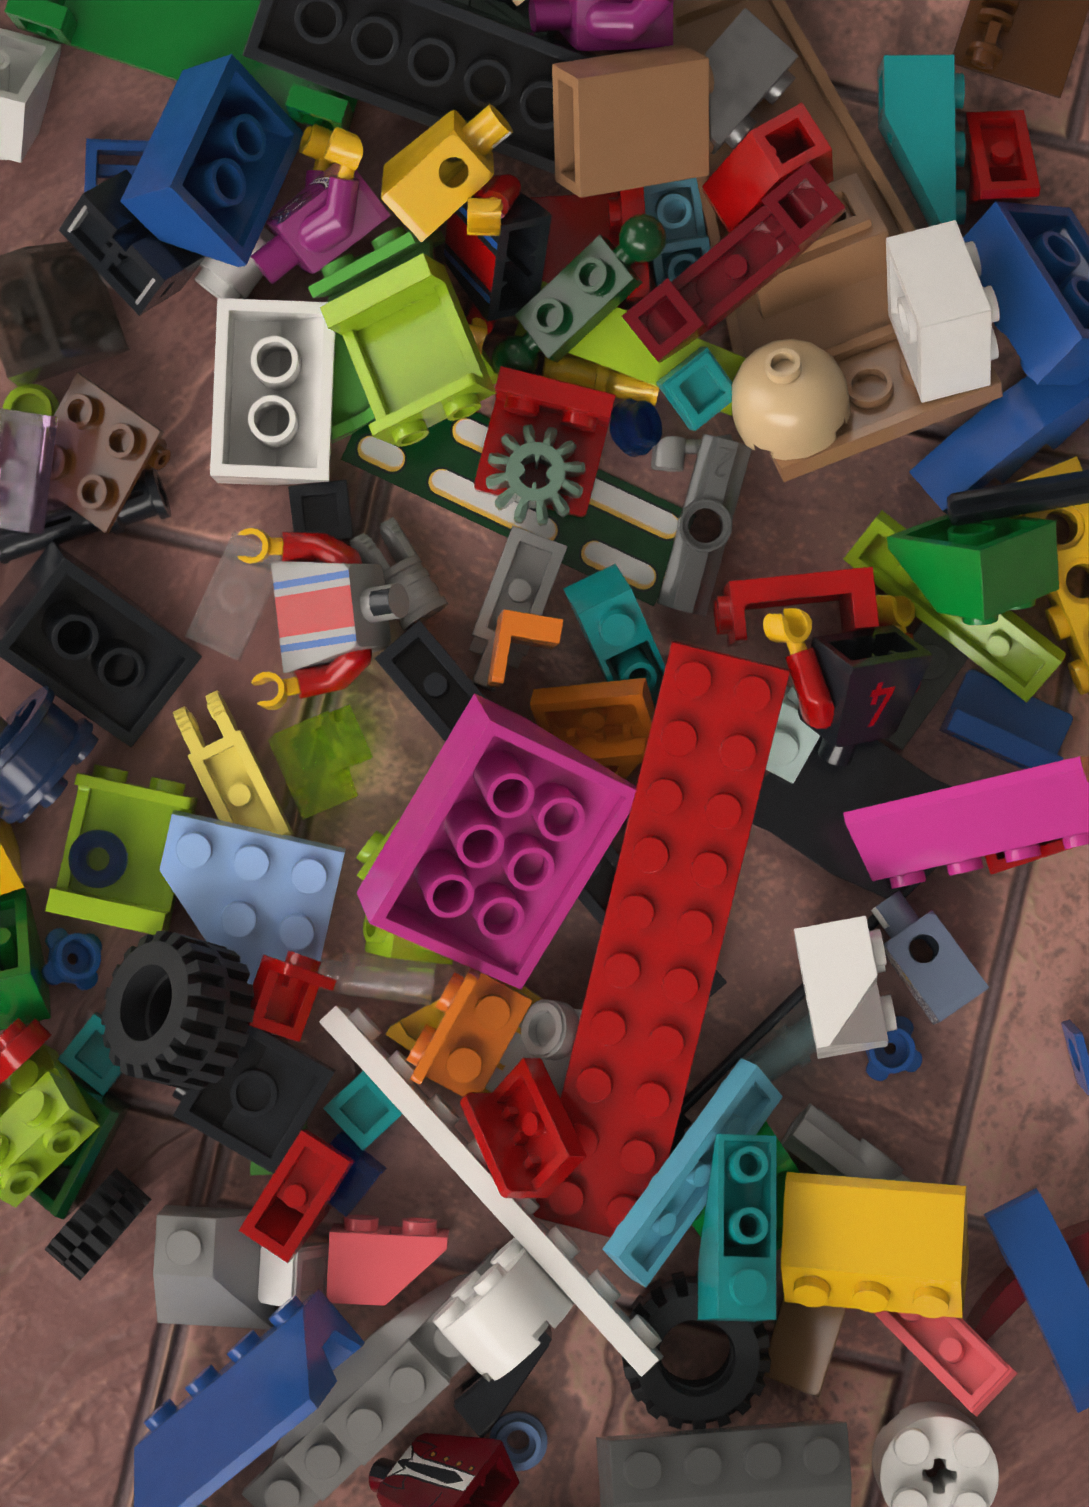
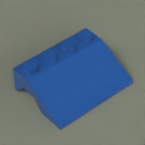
(243, 1406)

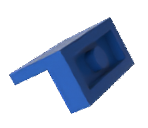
(1004, 724)

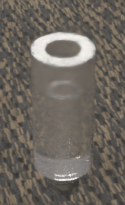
(382, 977)

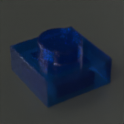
(360, 1177)

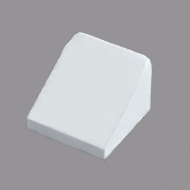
(299, 1277)

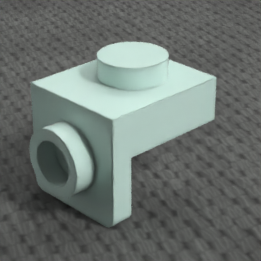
(791, 741)

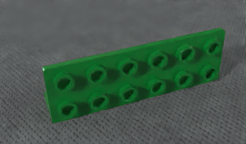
(177, 36)

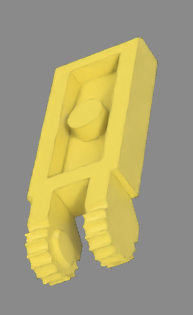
(231, 771)

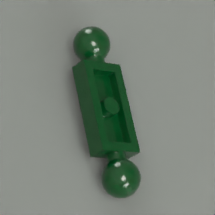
(581, 295)

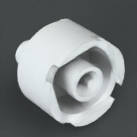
(502, 1312)
(929, 1433)

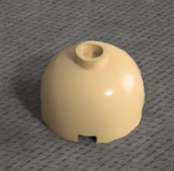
(789, 399)

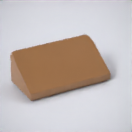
(803, 1345)

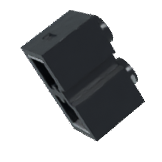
(124, 250)

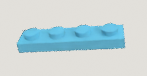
(682, 1183)

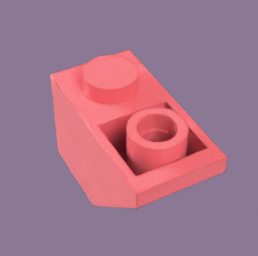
(377, 1261)

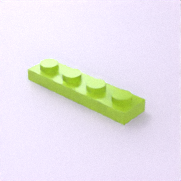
(1004, 649)

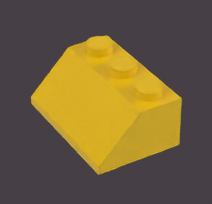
(875, 1244)

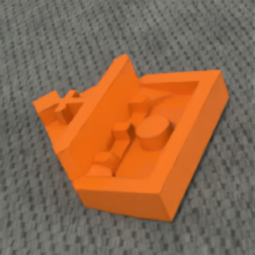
(599, 719)

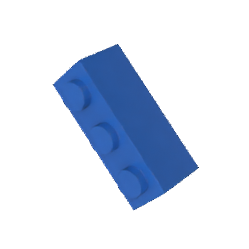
(214, 163)
(1041, 283)

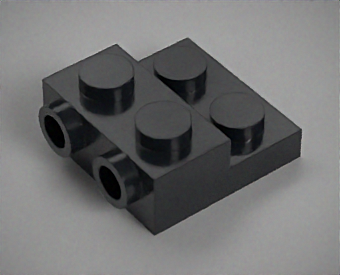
(259, 1100)

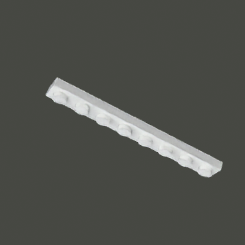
(551, 1248)

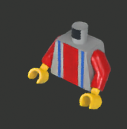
(327, 612)

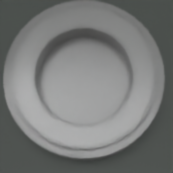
(549, 1029)

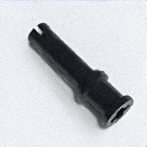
(65, 524)

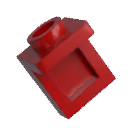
(286, 994)

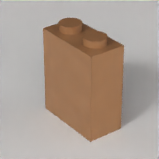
(631, 119)

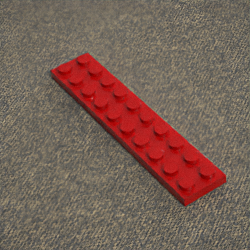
(664, 927)

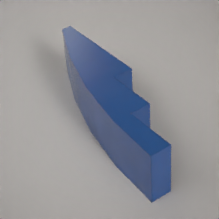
(1003, 437)

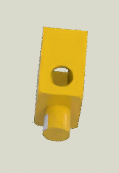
(428, 186)

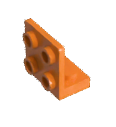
(472, 1034)

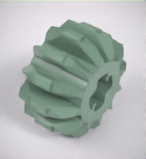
(515, 474)

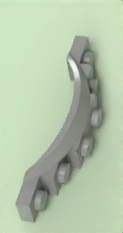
(372, 1401)

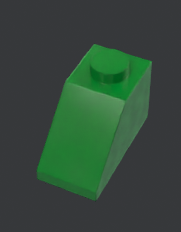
(22, 987)

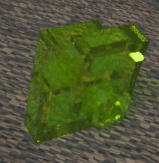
(318, 759)

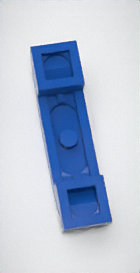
(1050, 1285)

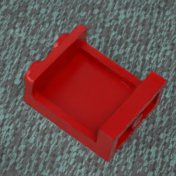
(850, 587)

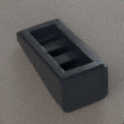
(484, 1401)

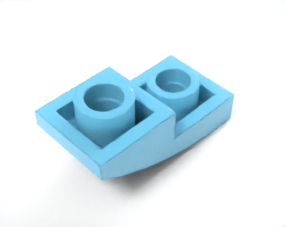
(681, 214)

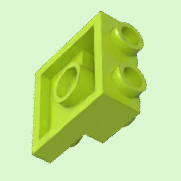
(39, 1123)

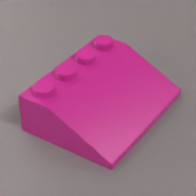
(495, 844)

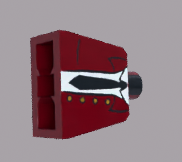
(446, 1473)

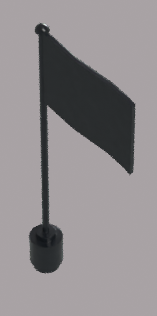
(812, 822)

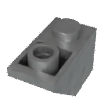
(746, 67)

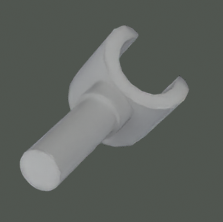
(670, 452)

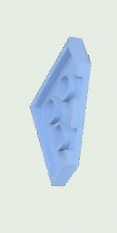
(252, 886)

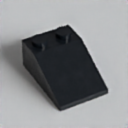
(92, 645)

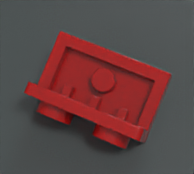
(524, 1132)

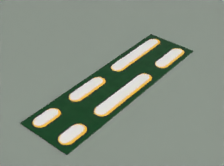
(620, 525)

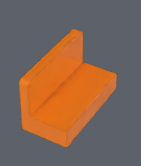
(523, 630)

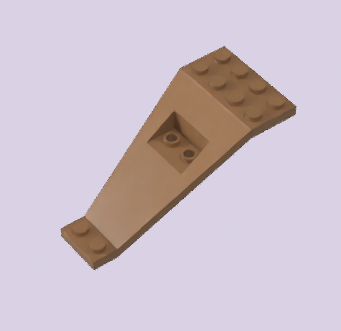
(839, 283)

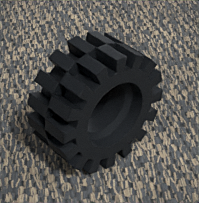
(97, 1224)

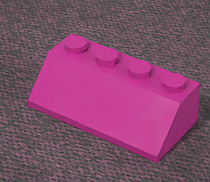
(974, 821)

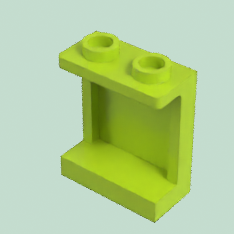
(411, 350)
(141, 820)

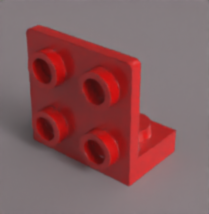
(581, 220)
(543, 402)

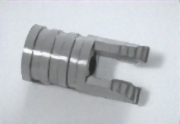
(422, 592)

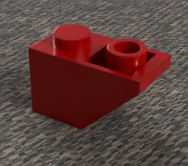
(764, 162)

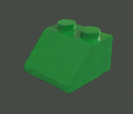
(980, 565)

